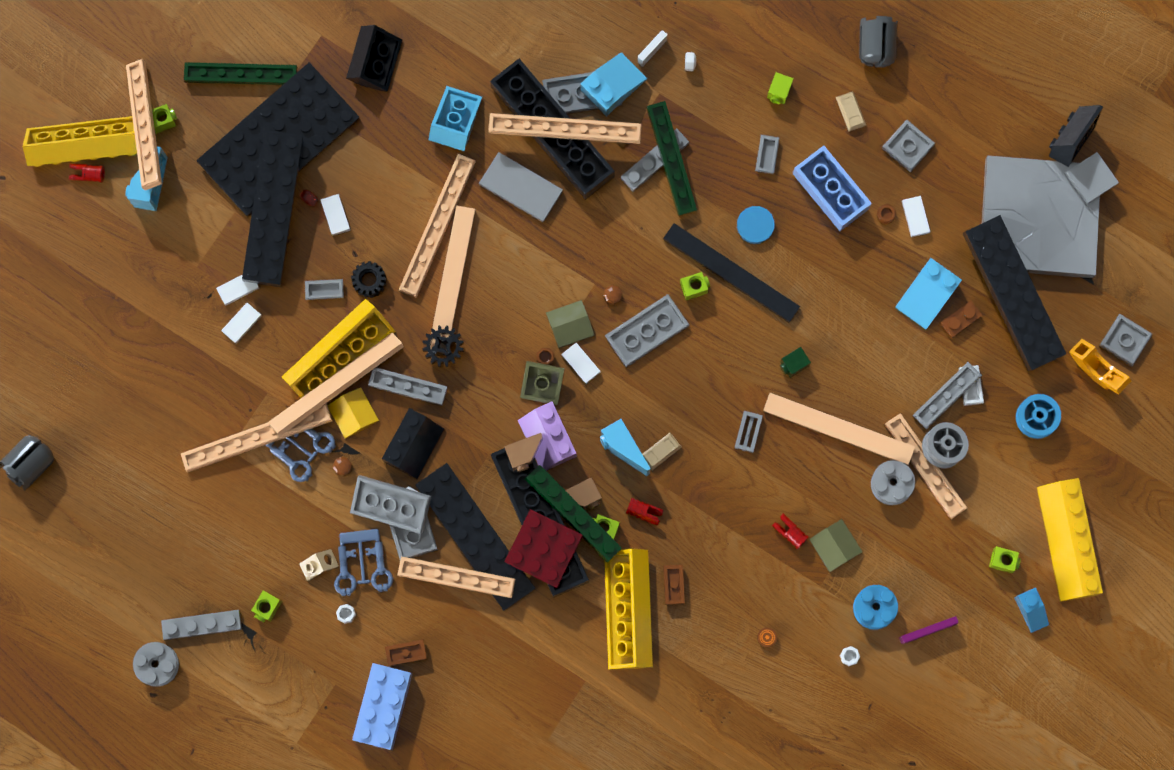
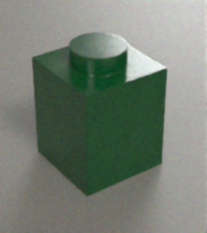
(794, 362)

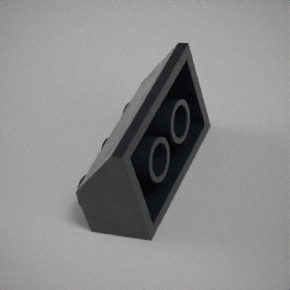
(374, 58)
(1075, 134)
(413, 443)

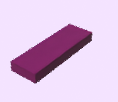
(928, 630)

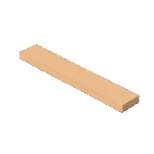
(929, 473)
(456, 577)

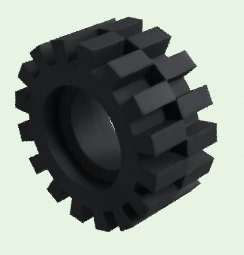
(361, 271)

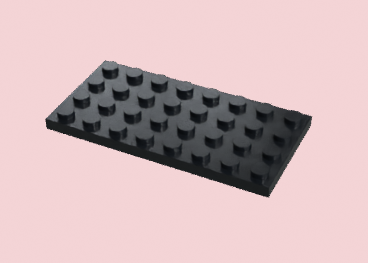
(301, 107)

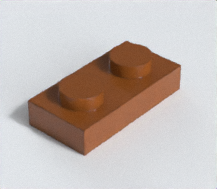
(961, 319)
(673, 584)
(406, 653)

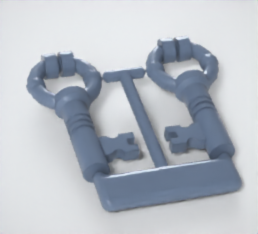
(293, 465)
(359, 537)

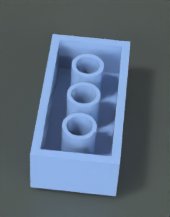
(831, 188)
(382, 706)

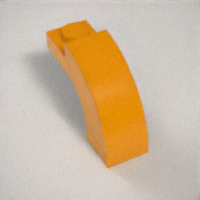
(1098, 368)

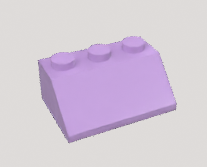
(556, 444)

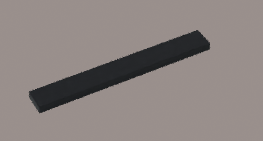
(731, 272)

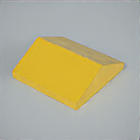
(352, 412)

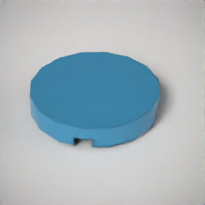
(755, 224)

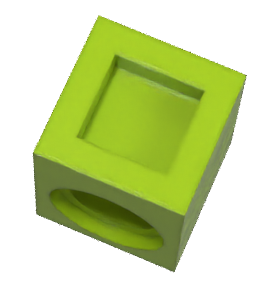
(779, 88)
(168, 123)
(688, 291)
(613, 525)
(996, 562)
(266, 598)

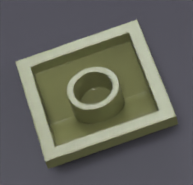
(570, 324)
(542, 382)
(835, 545)

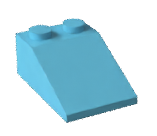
(612, 83)
(454, 118)
(148, 198)
(928, 293)
(622, 445)

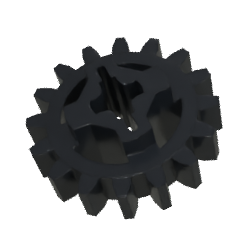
(437, 350)

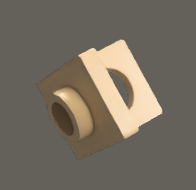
(316, 564)

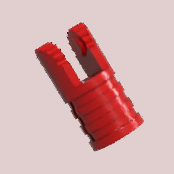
(89, 172)
(640, 509)
(794, 534)

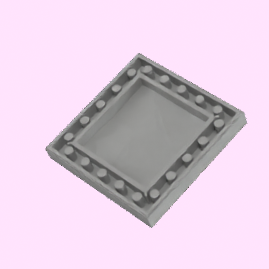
(1043, 215)

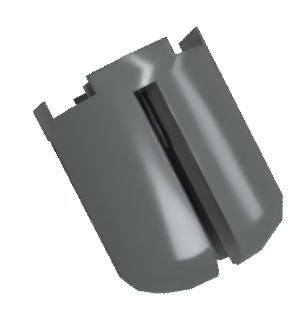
(878, 41)
(27, 461)

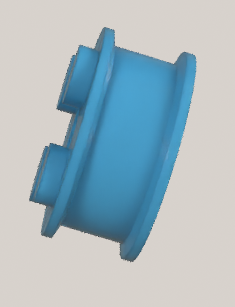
(1032, 425)
(879, 596)

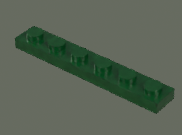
(238, 73)
(671, 158)
(573, 513)

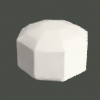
(690, 61)
(346, 613)
(849, 656)

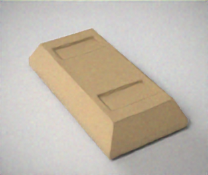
(851, 111)
(661, 451)

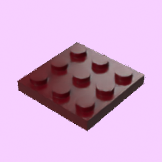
(543, 548)

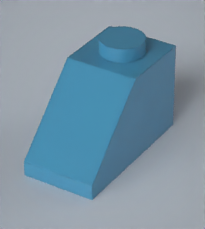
(1032, 609)

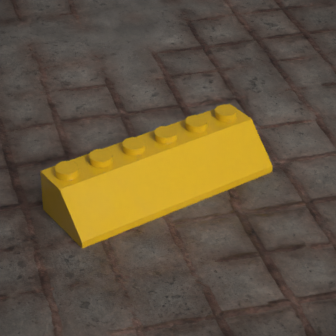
(79, 141)
(340, 347)
(1069, 540)
(628, 610)

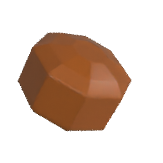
(612, 295)
(545, 356)
(342, 466)

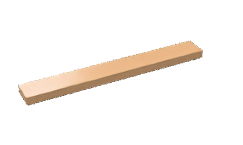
(143, 124)
(565, 128)
(437, 225)
(453, 270)
(336, 384)
(839, 428)
(248, 441)

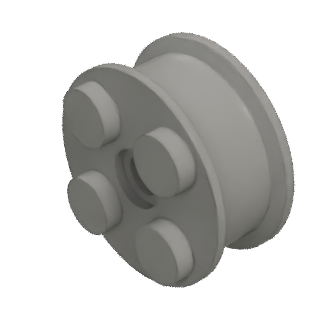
(945, 445)
(896, 472)
(144, 664)

